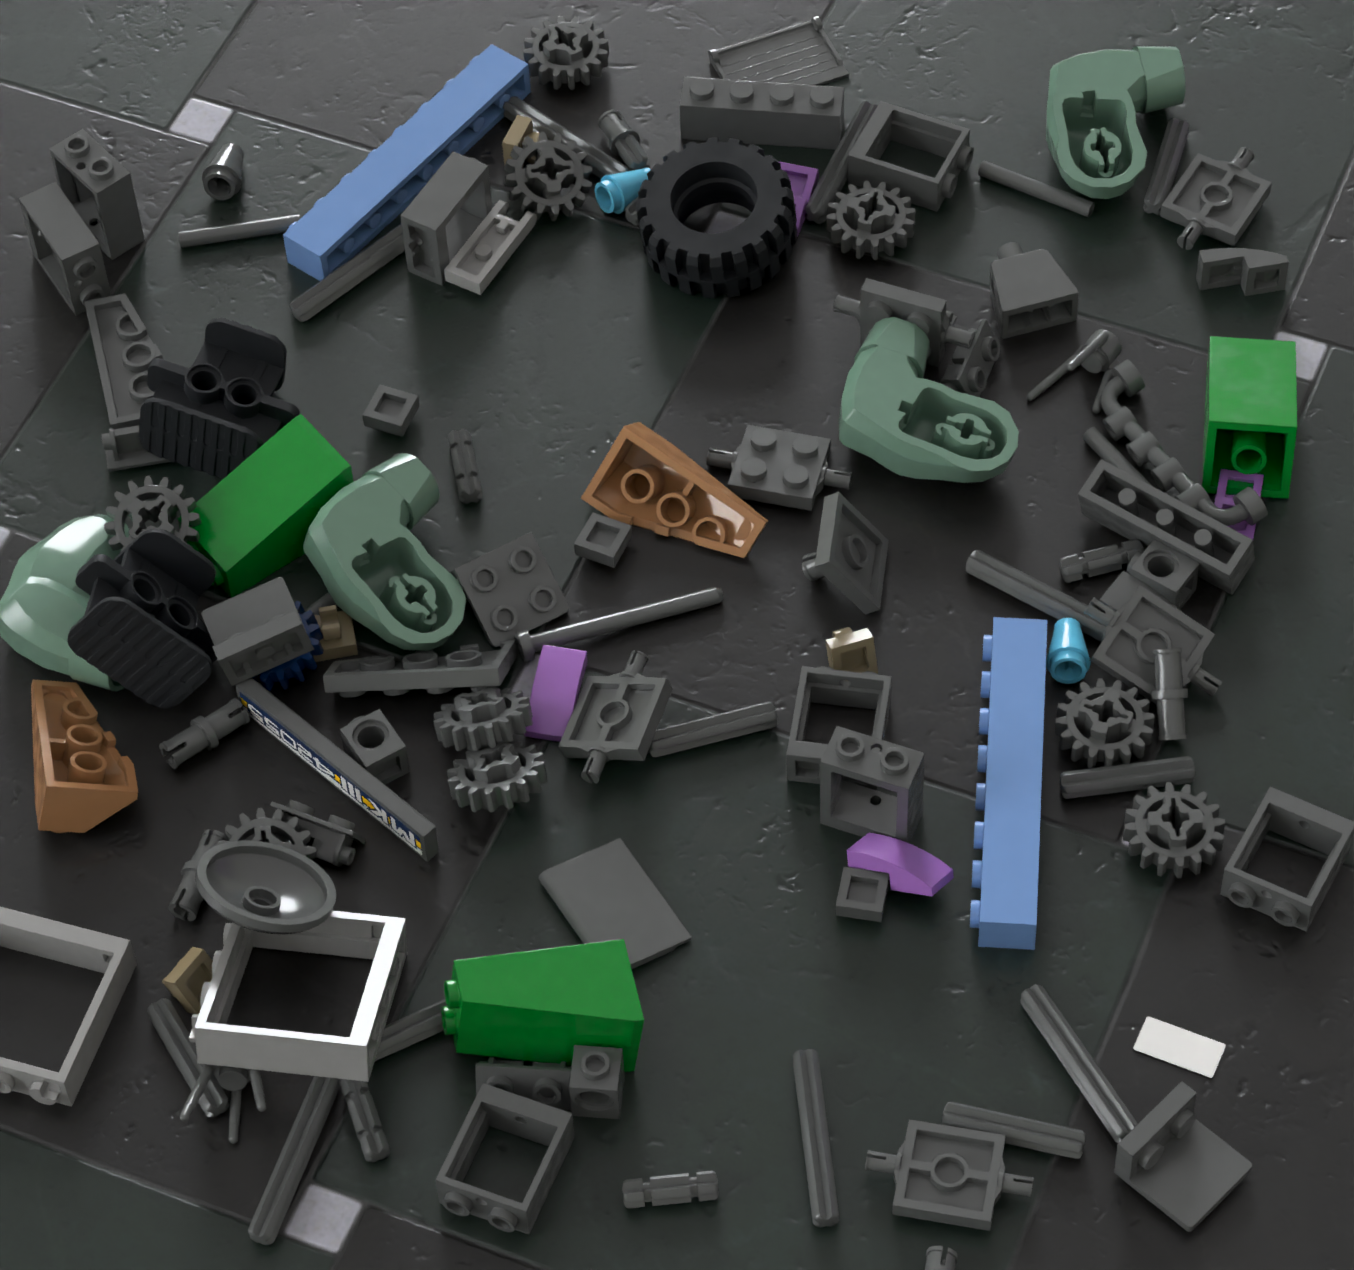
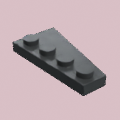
(122, 357)
(422, 671)

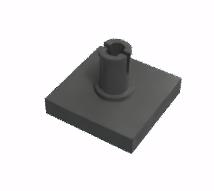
(849, 554)

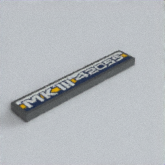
(339, 769)

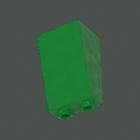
(1250, 413)
(266, 505)
(545, 1003)

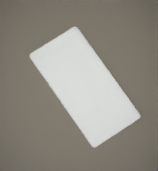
(1179, 1047)

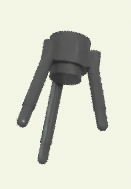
(1095, 355)
(229, 1079)

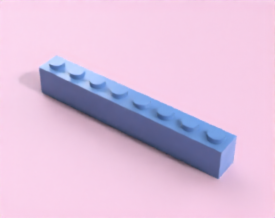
(405, 163)
(1012, 785)

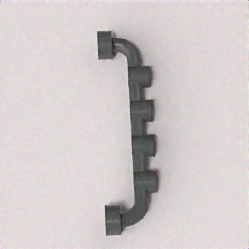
(1167, 470)

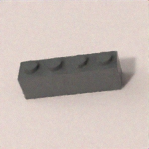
(762, 112)
(1149, 515)

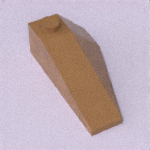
(665, 491)
(76, 763)

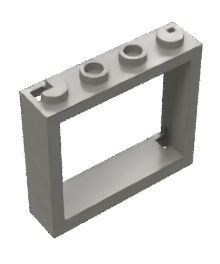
(78, 948)
(300, 1052)

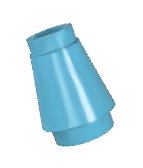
(619, 189)
(1067, 652)

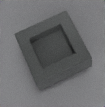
(391, 410)
(603, 540)
(862, 894)

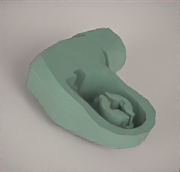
(1095, 110)
(915, 422)
(376, 563)
(47, 603)

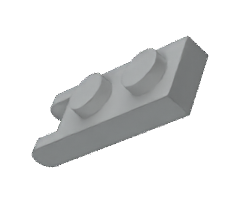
(488, 248)

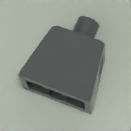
(1030, 291)

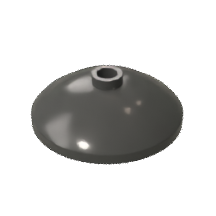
(265, 887)

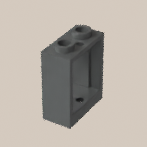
(917, 131)
(99, 192)
(445, 215)
(64, 247)
(829, 687)
(866, 810)
(1287, 817)
(518, 1117)

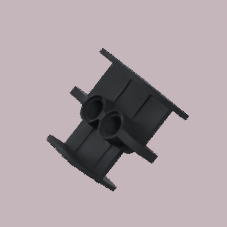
(221, 404)
(145, 618)

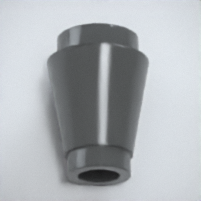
(224, 173)

